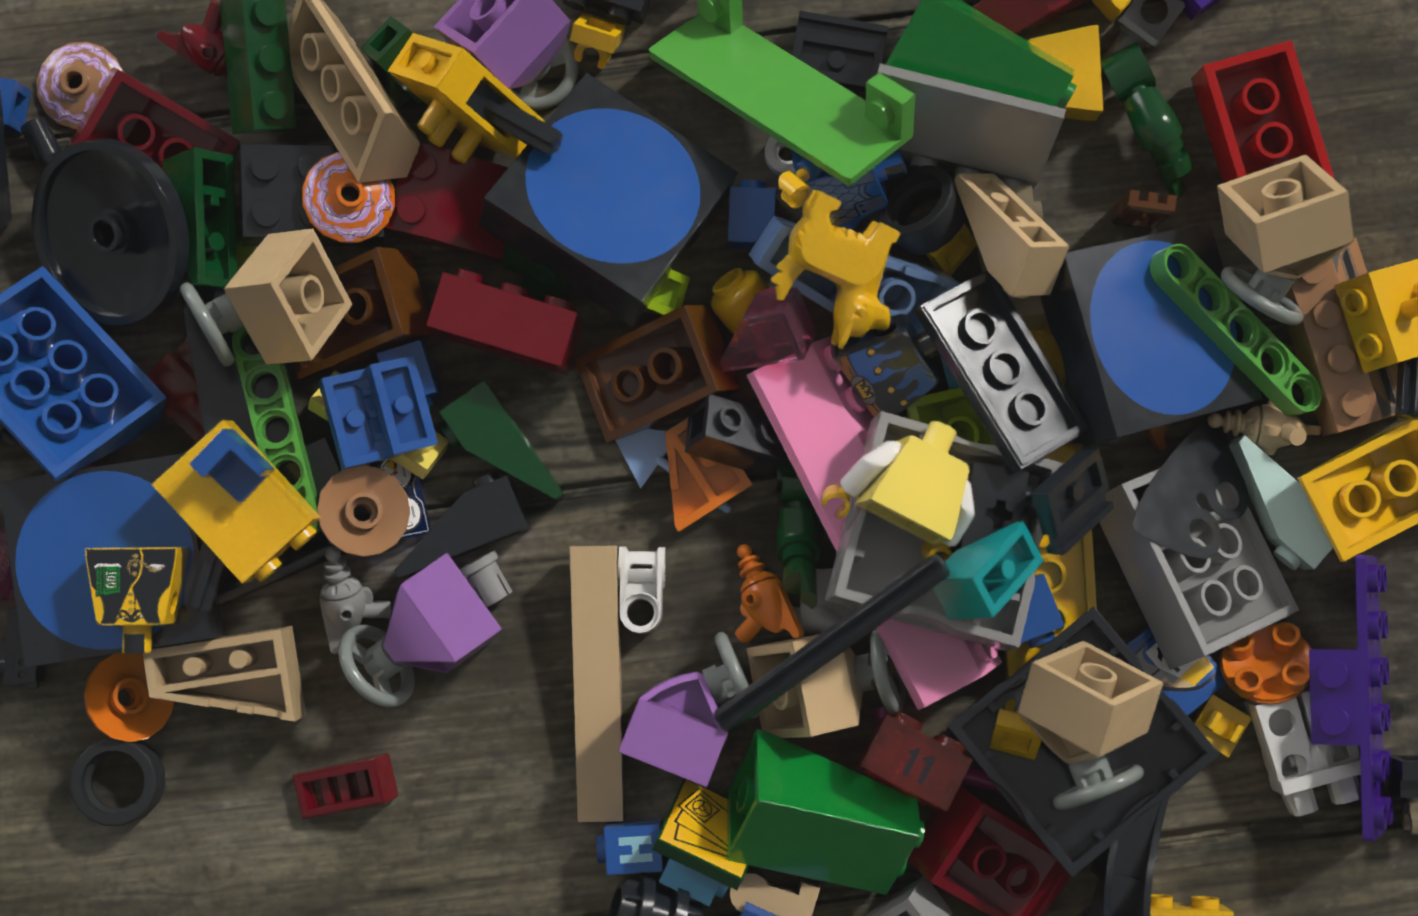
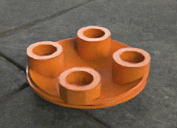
(1268, 664)

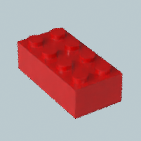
(1258, 111)

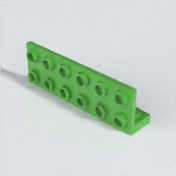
(787, 95)

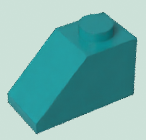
(988, 573)

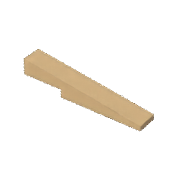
(597, 683)

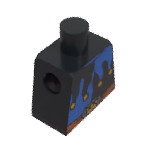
(890, 366)

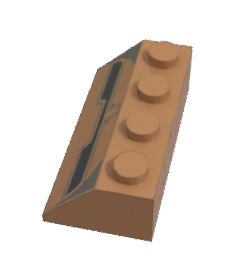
(1328, 351)

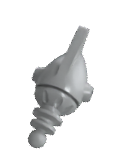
(345, 599)

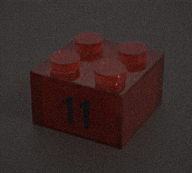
(915, 762)

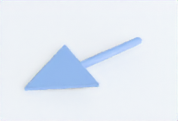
(646, 451)

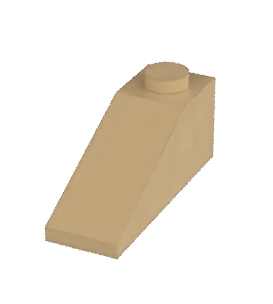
(1011, 236)

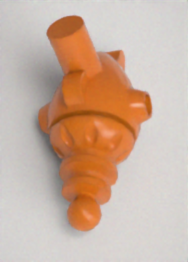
(763, 600)

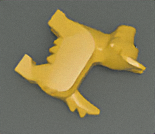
(843, 257)

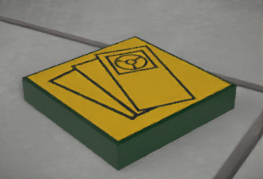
(698, 834)

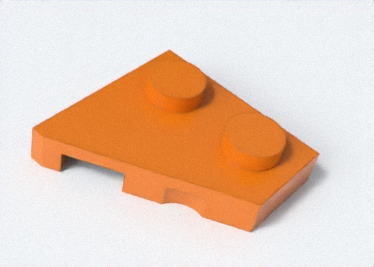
(697, 482)

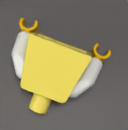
(914, 488)

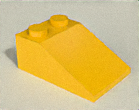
(1367, 490)

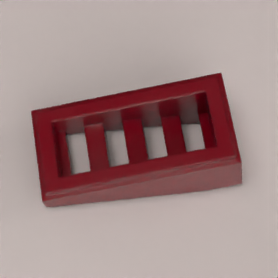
(374, 781)

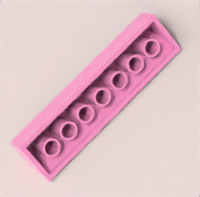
(824, 436)

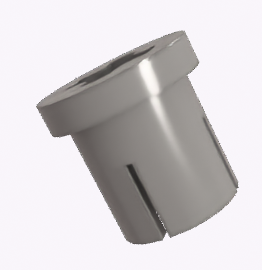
(486, 578)

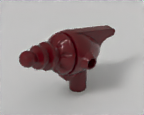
(201, 43)

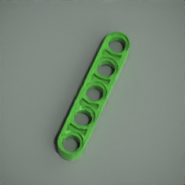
(1216, 326)
(276, 406)

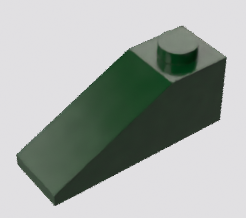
(207, 195)
(489, 431)

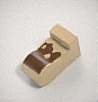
(776, 897)

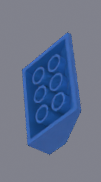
(65, 380)

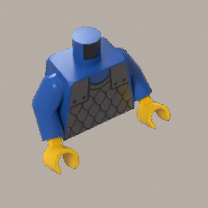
(857, 200)

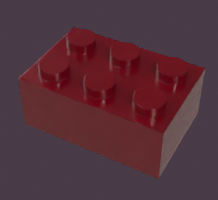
(506, 321)

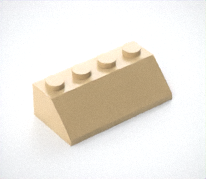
(348, 96)

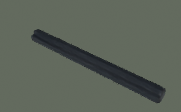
(832, 642)

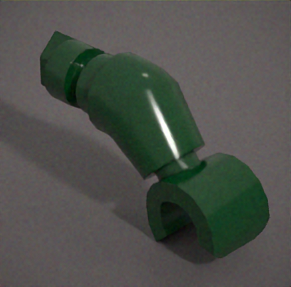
(1149, 114)
(797, 537)

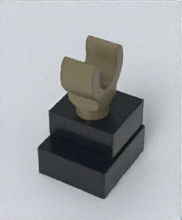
(1405, 785)

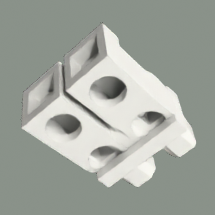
(1297, 764)

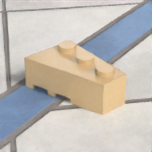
(232, 672)

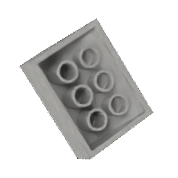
(977, 129)
(1195, 601)

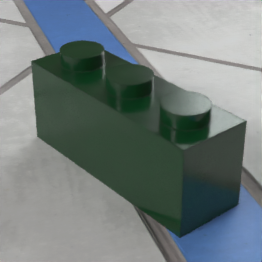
(258, 66)

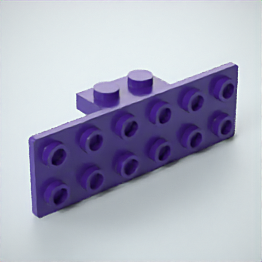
(1348, 696)

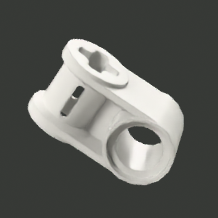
(641, 584)

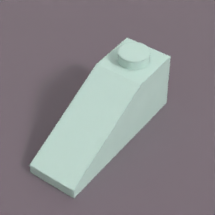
(1281, 508)

